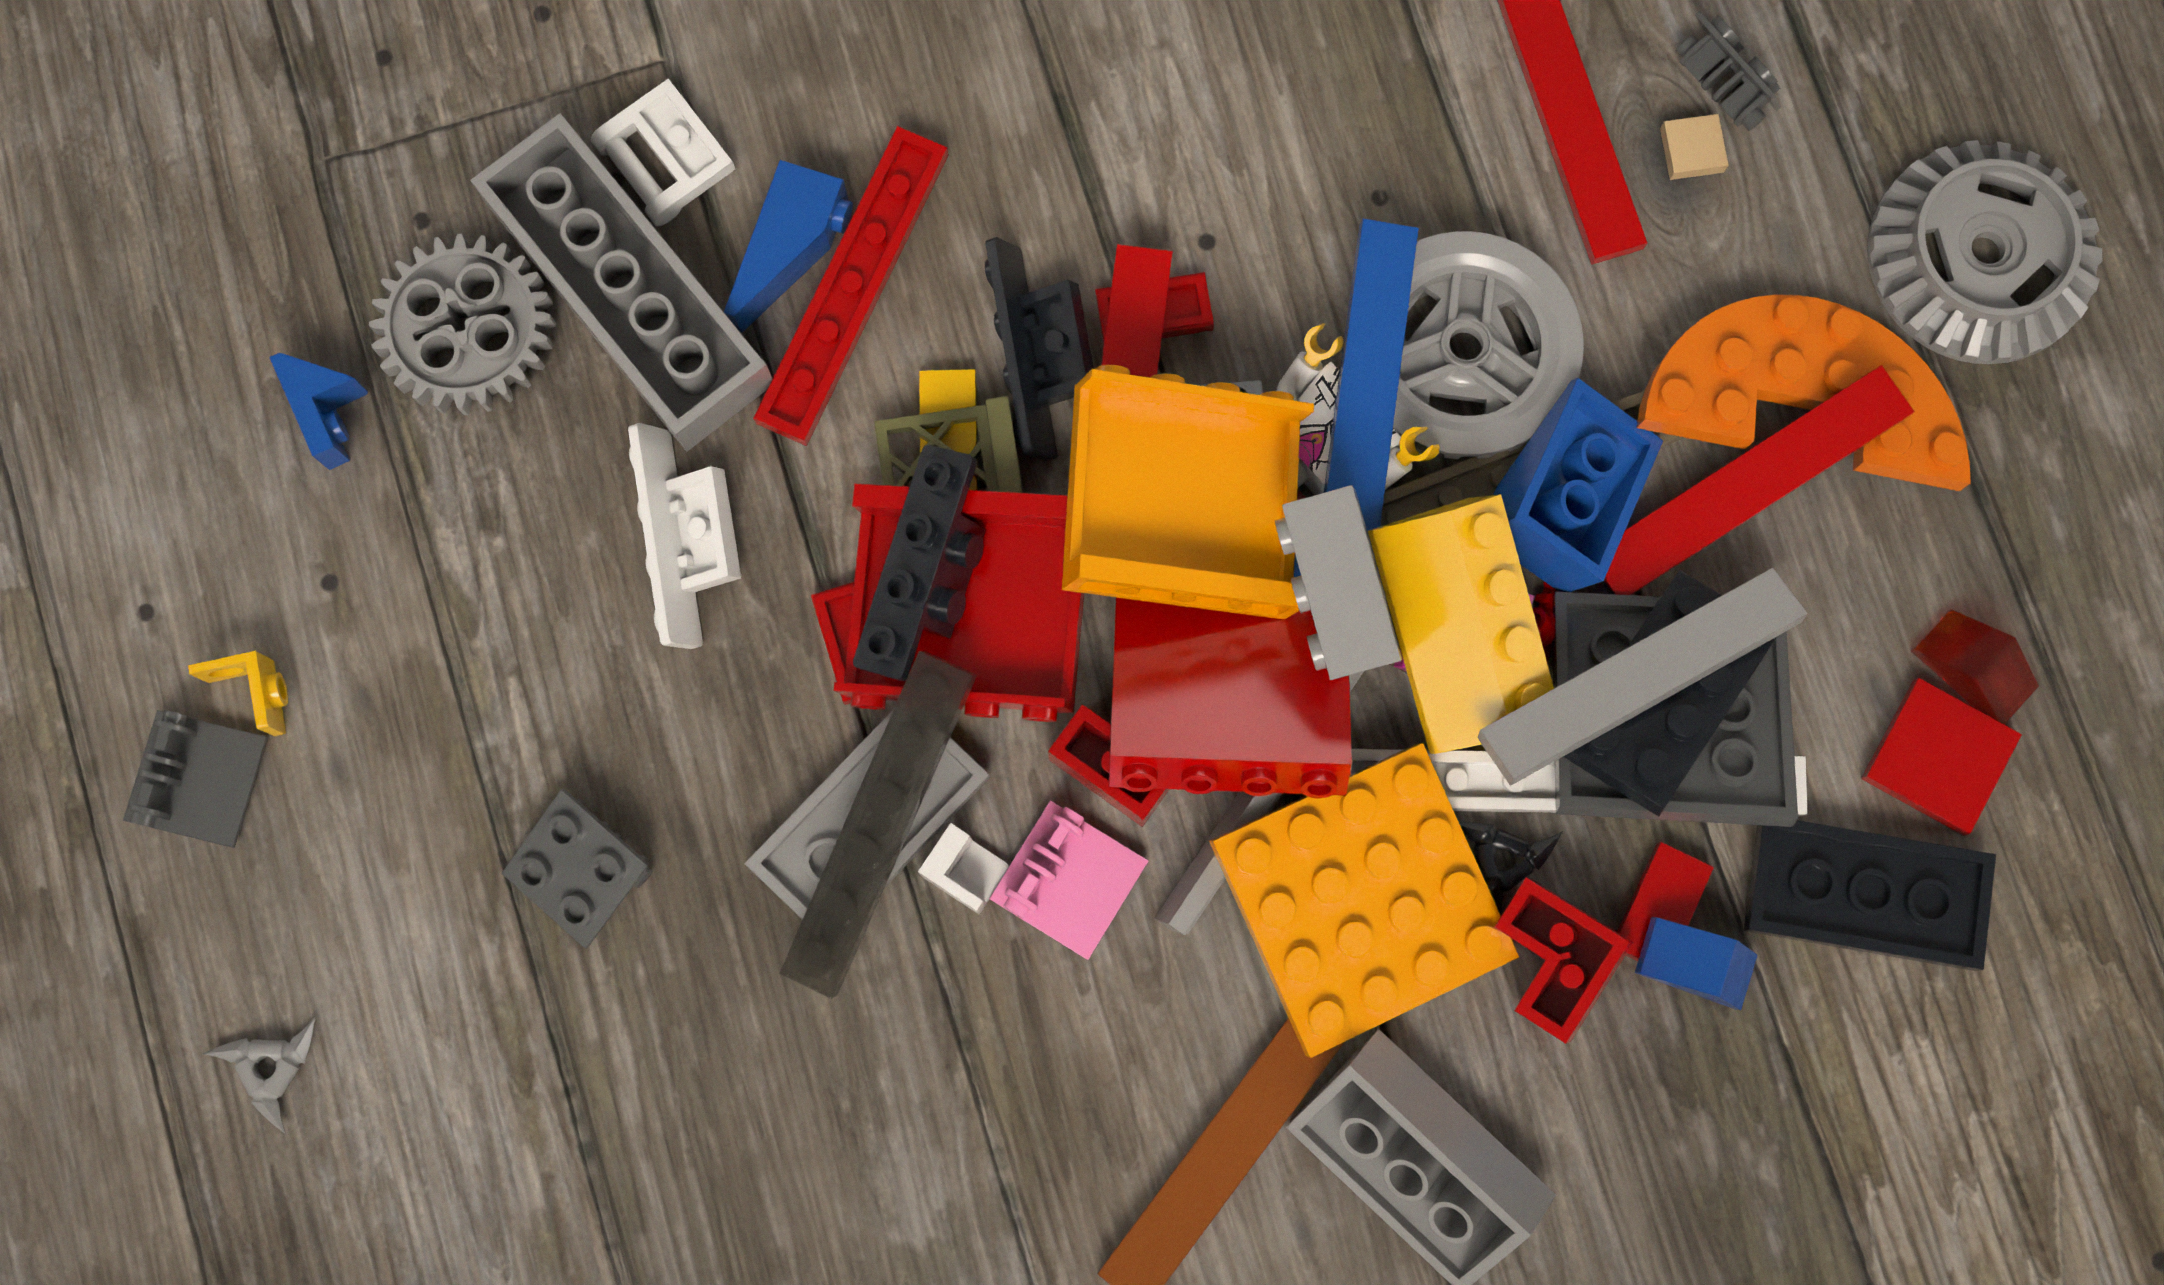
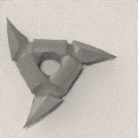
(247, 1059)

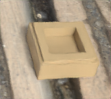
(1694, 146)

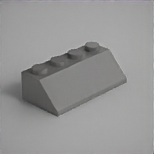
(1422, 1162)

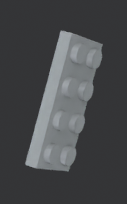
(801, 847)

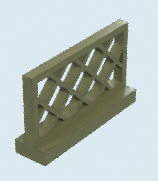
(995, 443)

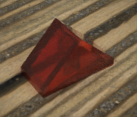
(1978, 664)

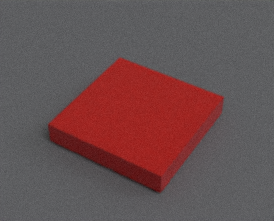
(1941, 756)

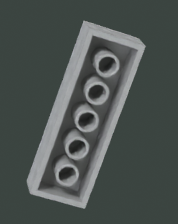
(623, 282)

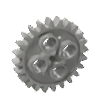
(452, 278)

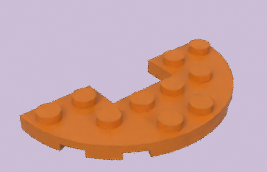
(1800, 356)

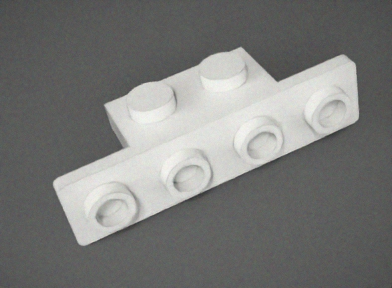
(684, 533)

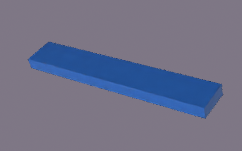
(1371, 364)

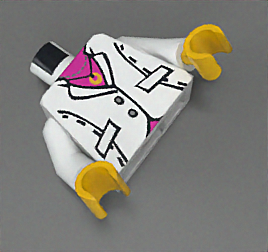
(1318, 385)

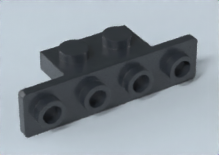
(1042, 345)
(925, 566)

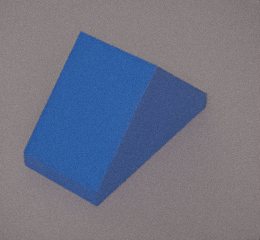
(1697, 962)

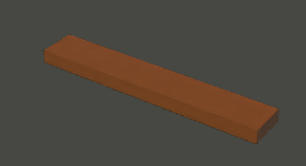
(1216, 1162)

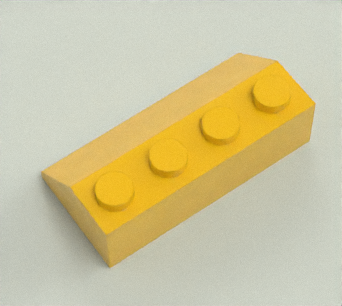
(1461, 618)

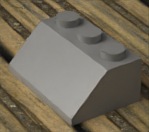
(1338, 583)

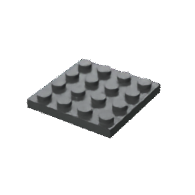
(1744, 768)

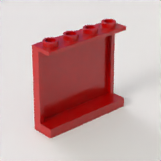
(1016, 620)
(1224, 704)

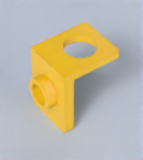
(266, 686)

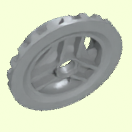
(1471, 281)
(1973, 312)

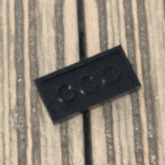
(1659, 746)
(1871, 893)

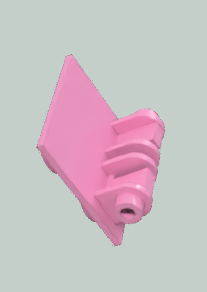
(1069, 879)

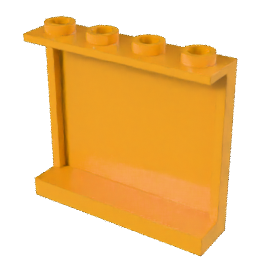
(1181, 492)

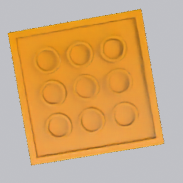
(1364, 900)

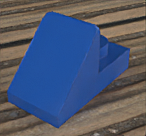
(314, 396)

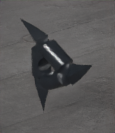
(1525, 856)

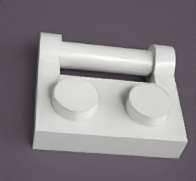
(678, 142)

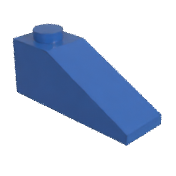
(790, 236)

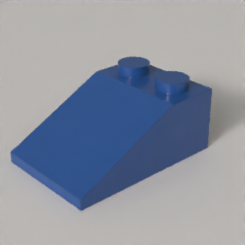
(1576, 488)

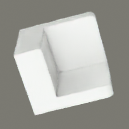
(963, 869)

